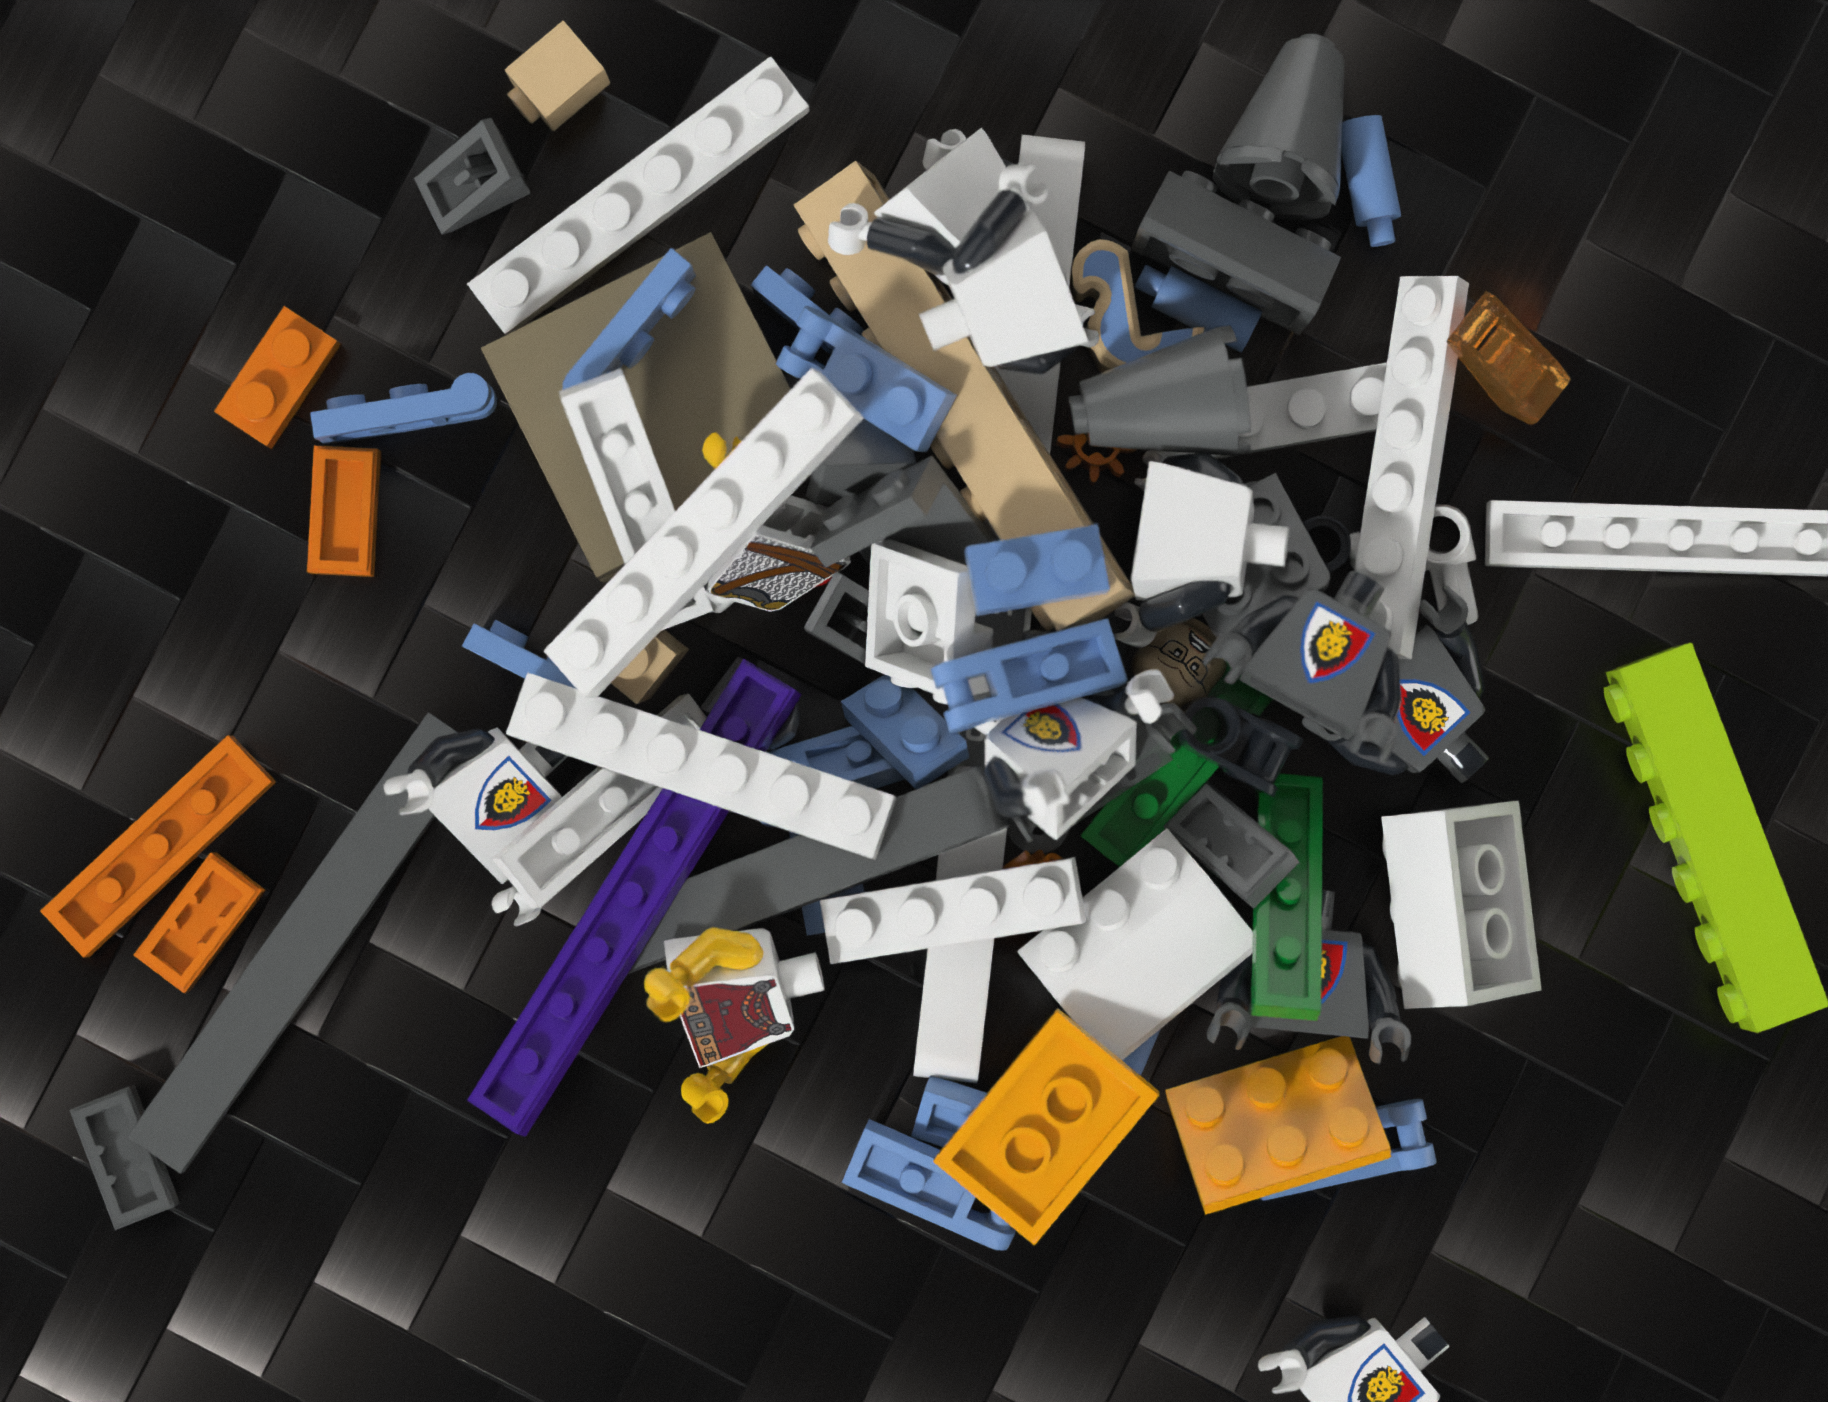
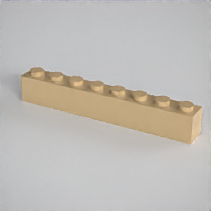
(985, 431)

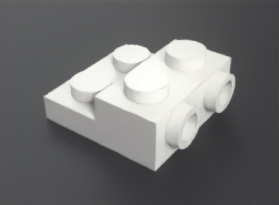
(920, 616)

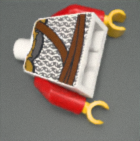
(777, 559)

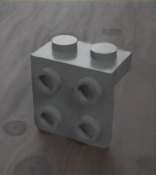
(907, 506)
(1268, 582)

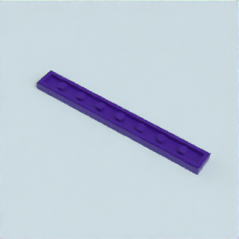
(622, 917)

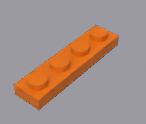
(158, 846)

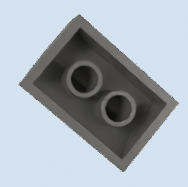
(1237, 249)

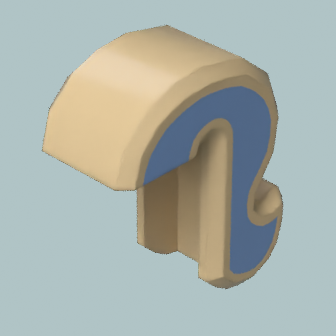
(1105, 274)

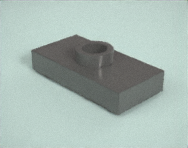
(1231, 844)
(128, 1175)

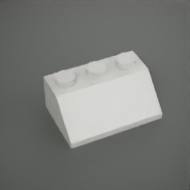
(1461, 905)
(1147, 947)

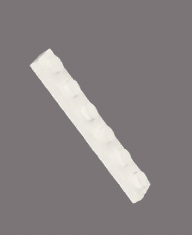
(639, 196)
(1409, 450)
(703, 533)
(1656, 538)
(702, 766)

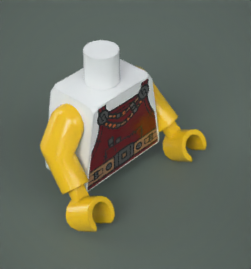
(730, 1002)

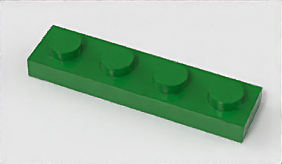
(1143, 810)
(1290, 916)

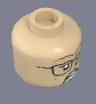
(1179, 657)

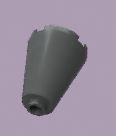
(1290, 134)
(1169, 400)

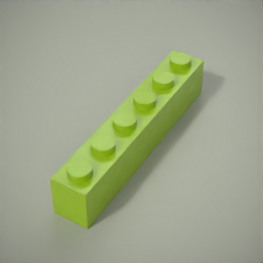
(1715, 839)

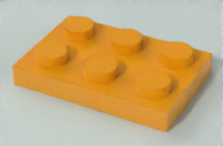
(1277, 1124)
(1046, 1126)

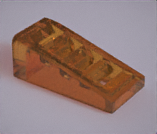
(1511, 363)

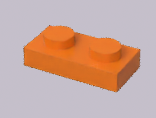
(277, 377)

